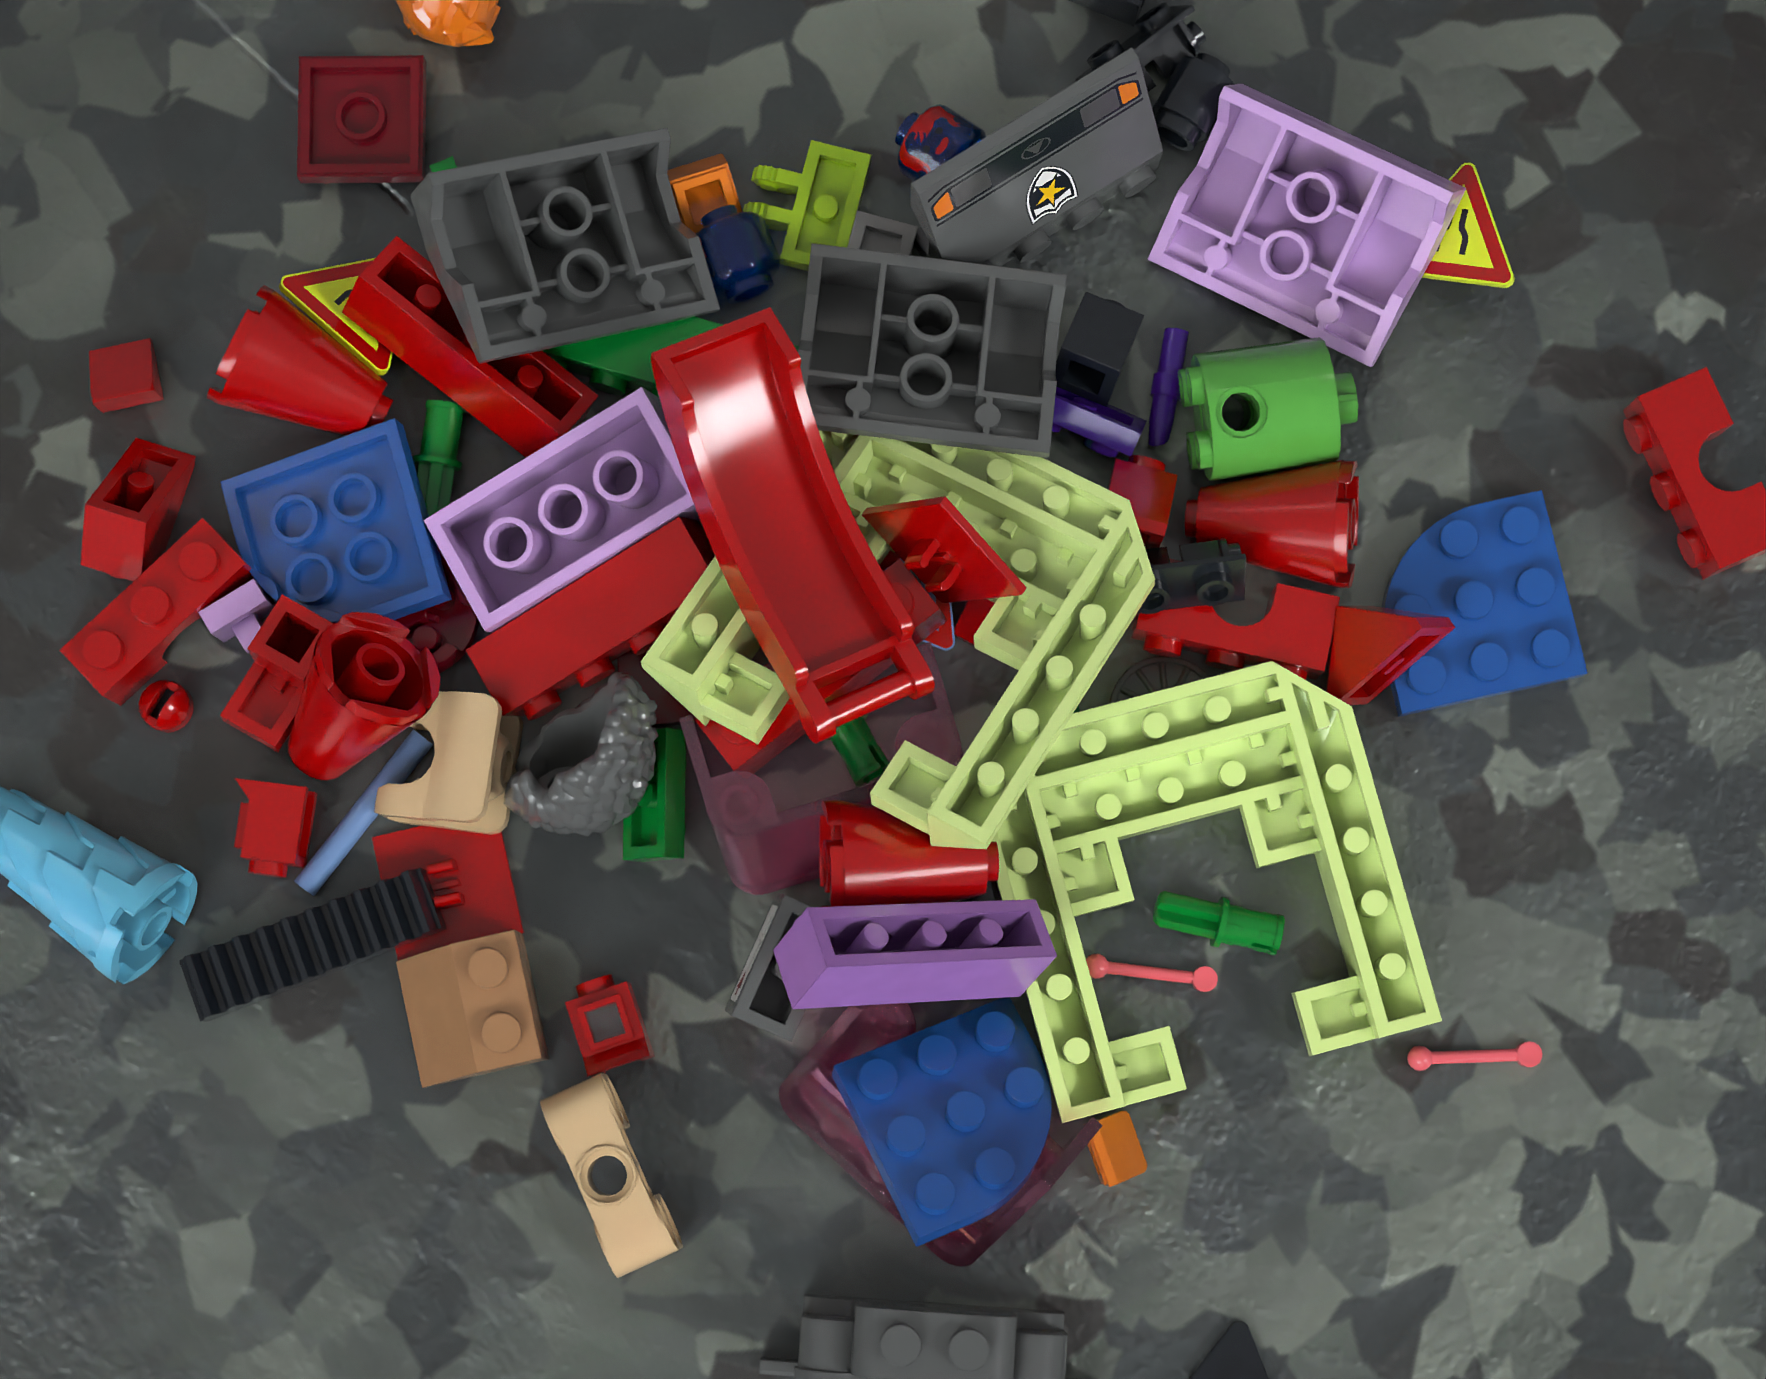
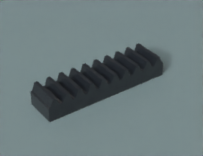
(312, 944)

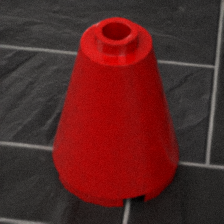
(297, 372)
(1286, 520)
(359, 693)
(885, 861)

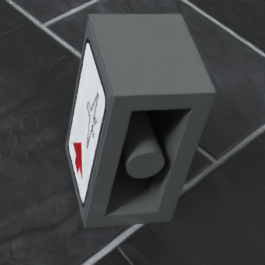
(760, 990)

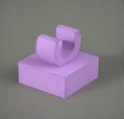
(238, 613)

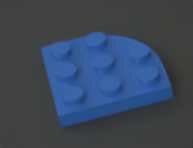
(340, 527)
(1505, 594)
(952, 1116)

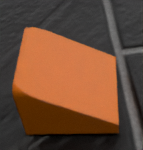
(702, 188)
(1116, 1150)

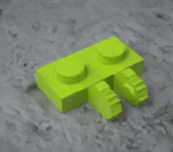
(824, 204)

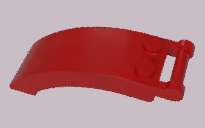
(783, 521)

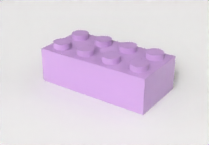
(563, 510)

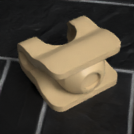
(469, 770)

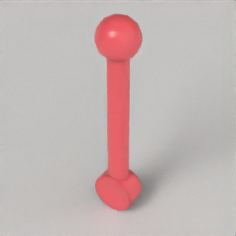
(1202, 979)
(1526, 1054)

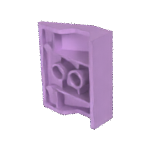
(1306, 223)

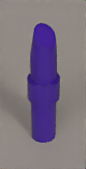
(1165, 385)

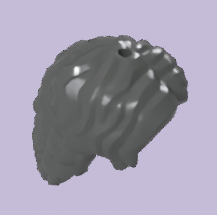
(588, 762)

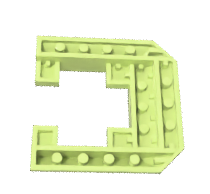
(1056, 533)
(1178, 756)

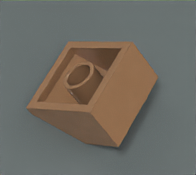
(472, 1008)

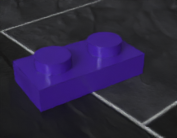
(1104, 428)

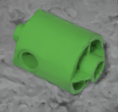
(1288, 404)

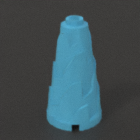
(95, 889)

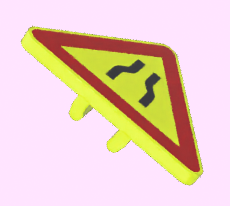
(1472, 245)
(323, 296)

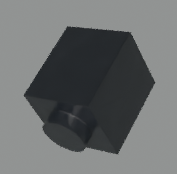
(1096, 348)

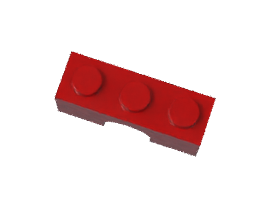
(1669, 429)
(1292, 633)
(130, 635)

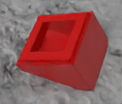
(124, 376)

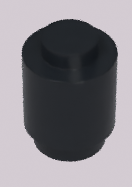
(1190, 101)

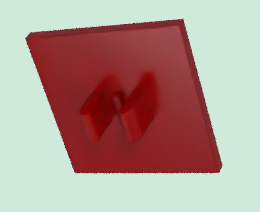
(944, 550)
(467, 877)

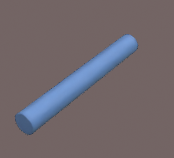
(361, 814)

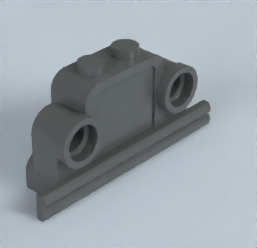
(923, 1341)

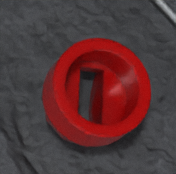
(175, 712)

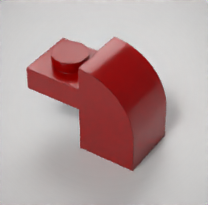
(272, 688)

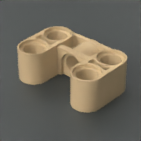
(633, 1223)

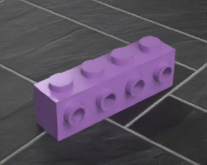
(913, 953)

